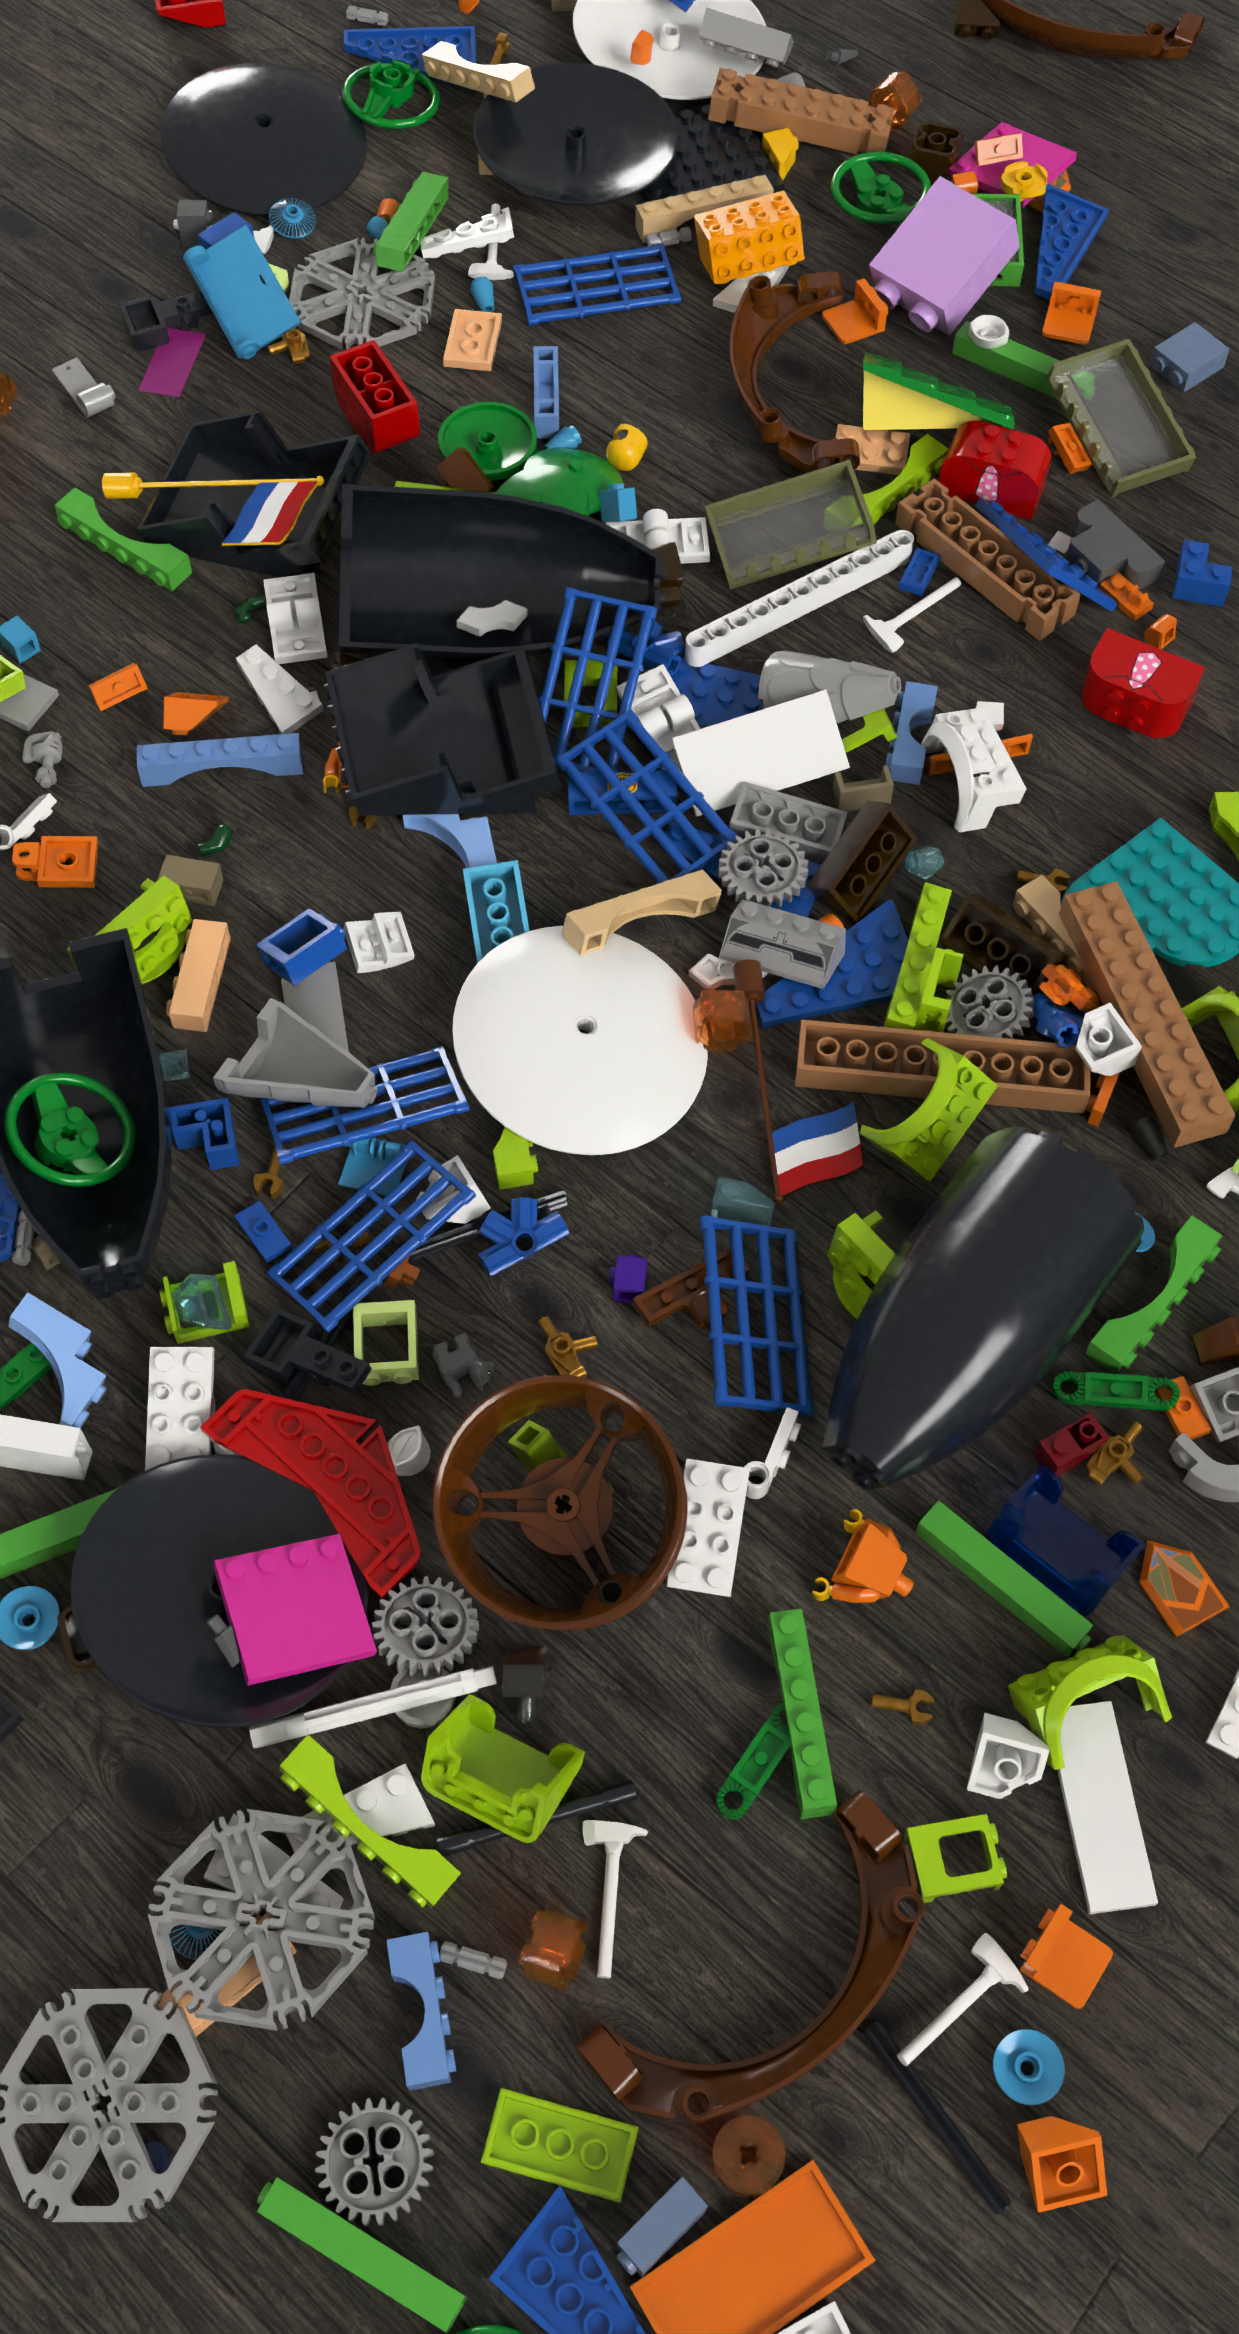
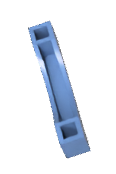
(268, 753)

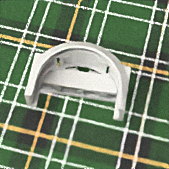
(973, 750)

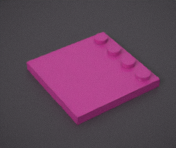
(1035, 150)
(294, 1609)

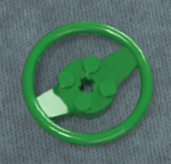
(389, 86)
(877, 196)
(66, 1133)

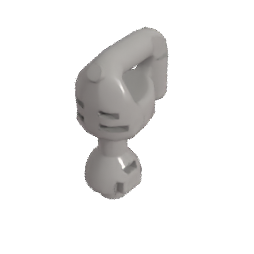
(47, 750)

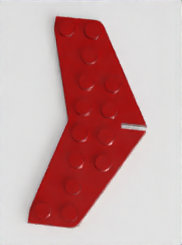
(349, 1479)

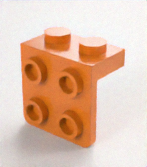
(1071, 313)
(859, 317)
(1065, 1958)

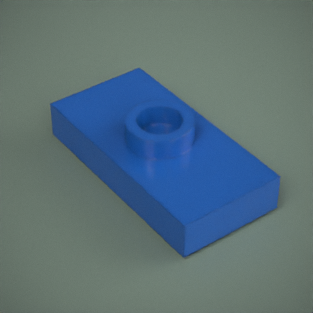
(919, 572)
(263, 1232)

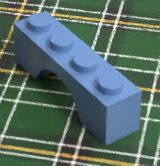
(546, 391)
(916, 710)
(426, 2057)

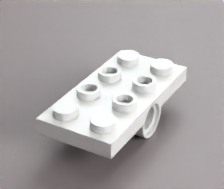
(657, 529)
(295, 618)
(662, 709)
(179, 1403)
(713, 1527)

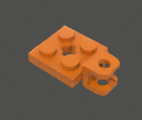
(47, 859)
(1066, 986)

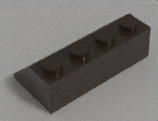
(863, 861)
(996, 939)

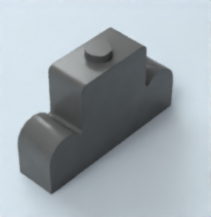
(1108, 546)

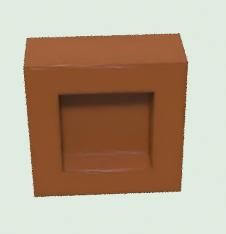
(403, 1274)

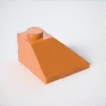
(189, 710)
(1061, 2162)

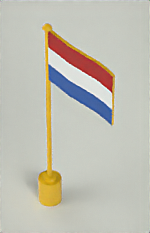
(265, 518)

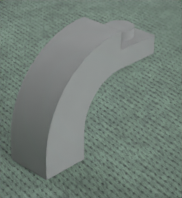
(1205, 1474)

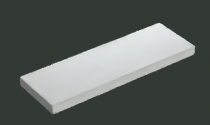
(1103, 1812)

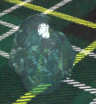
(924, 862)

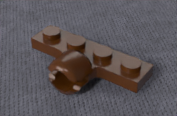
(684, 1293)

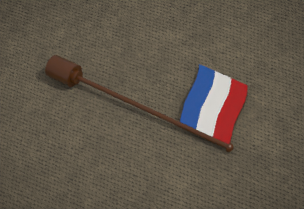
(812, 1147)

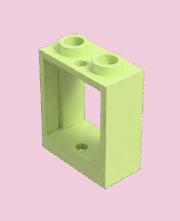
(384, 1315)

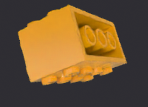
(749, 237)

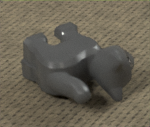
(461, 1362)

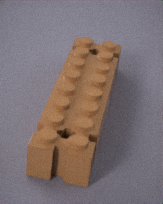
(808, 113)
(987, 559)

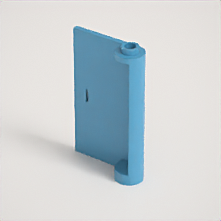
(231, 283)

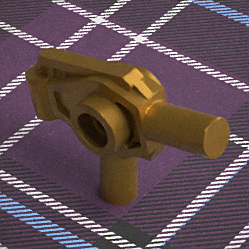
(295, 343)
(563, 1350)
(1114, 1455)

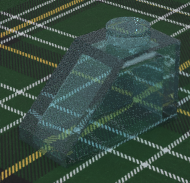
(741, 1202)
(201, 1302)

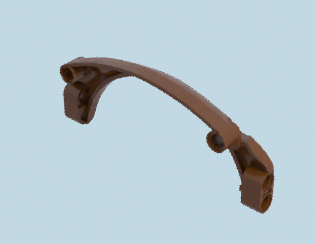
(1085, 42)
(757, 323)
(662, 2086)

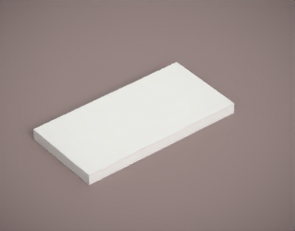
(763, 748)

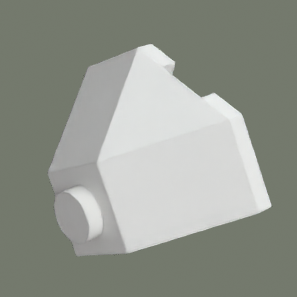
(1107, 1042)
(466, 1213)
(1005, 1757)

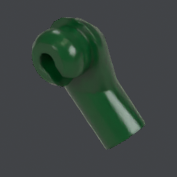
(247, 605)
(218, 842)

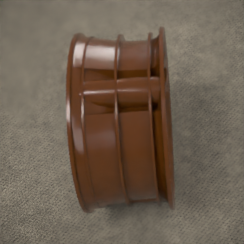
(543, 1487)

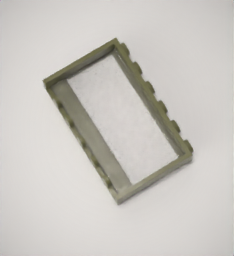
(1120, 417)
(790, 524)

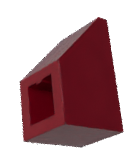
(1071, 1444)

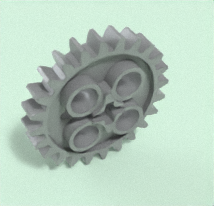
(763, 863)
(988, 1006)
(404, 1644)
(341, 2166)

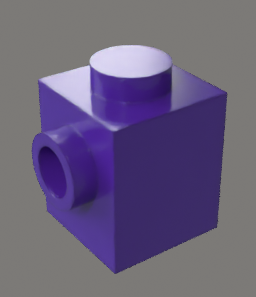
(628, 1277)

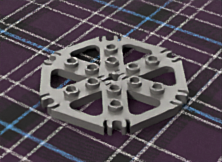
(344, 296)
(254, 1892)
(129, 2105)

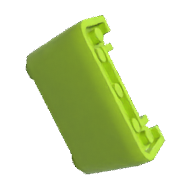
(496, 1774)

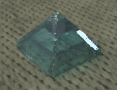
(175, 1065)

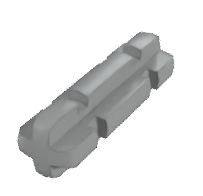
(367, 15)
(669, 237)
(23, 1241)
(473, 1960)

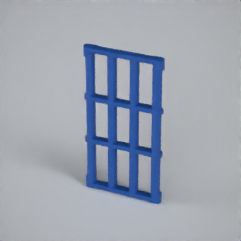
(578, 295)
(609, 661)
(643, 773)
(394, 1104)
(358, 1262)
(743, 1339)

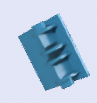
(366, 1160)

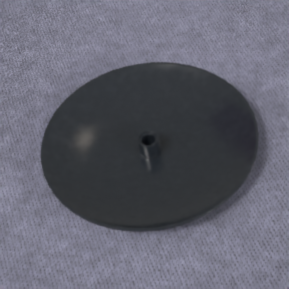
(578, 135)
(262, 137)
(150, 1580)

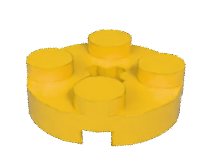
(1024, 180)

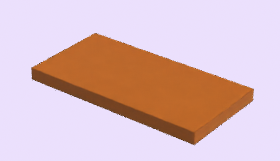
(758, 2264)

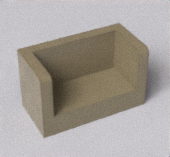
(855, 794)
(197, 879)

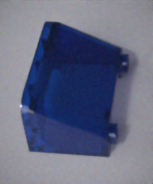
(1060, 1545)

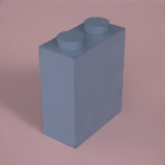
(1189, 357)
(660, 2228)

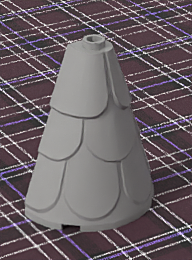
(851, 687)
(296, 1065)

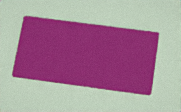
(172, 363)

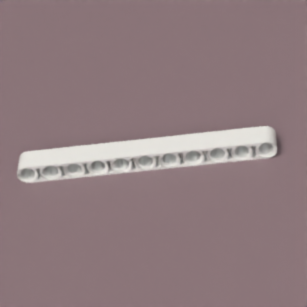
(798, 598)

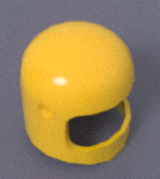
(626, 453)

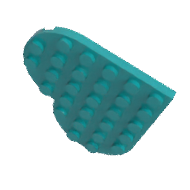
(1175, 894)

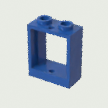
(309, 957)

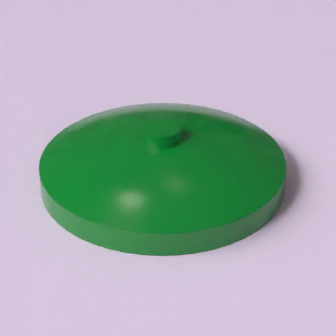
(493, 434)
(589, 468)
(550, 486)

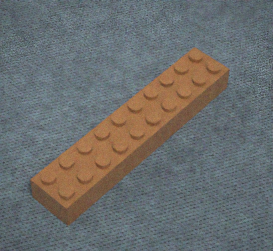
(1131, 980)
(899, 1065)

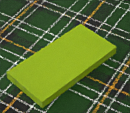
(560, 2145)

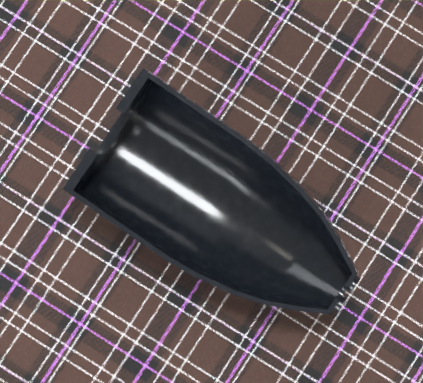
(429, 554)
(103, 1030)
(977, 1304)

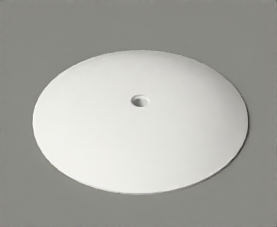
(679, 60)
(570, 1088)

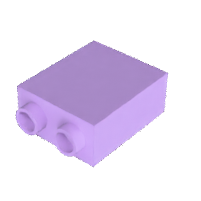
(944, 256)

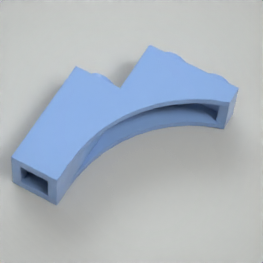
(468, 837)
(62, 1344)

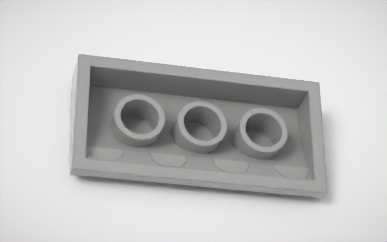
(806, 822)
(319, 1002)
(1220, 1403)

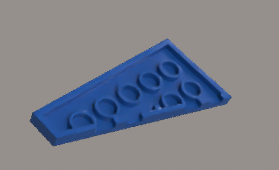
(562, 2277)

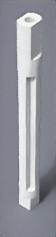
(371, 1706)

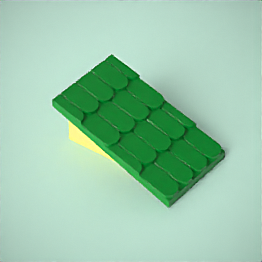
(915, 400)

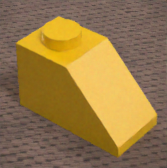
(781, 149)

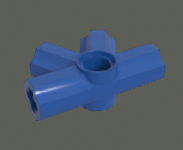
(659, 648)
(1056, 1021)
(522, 1225)

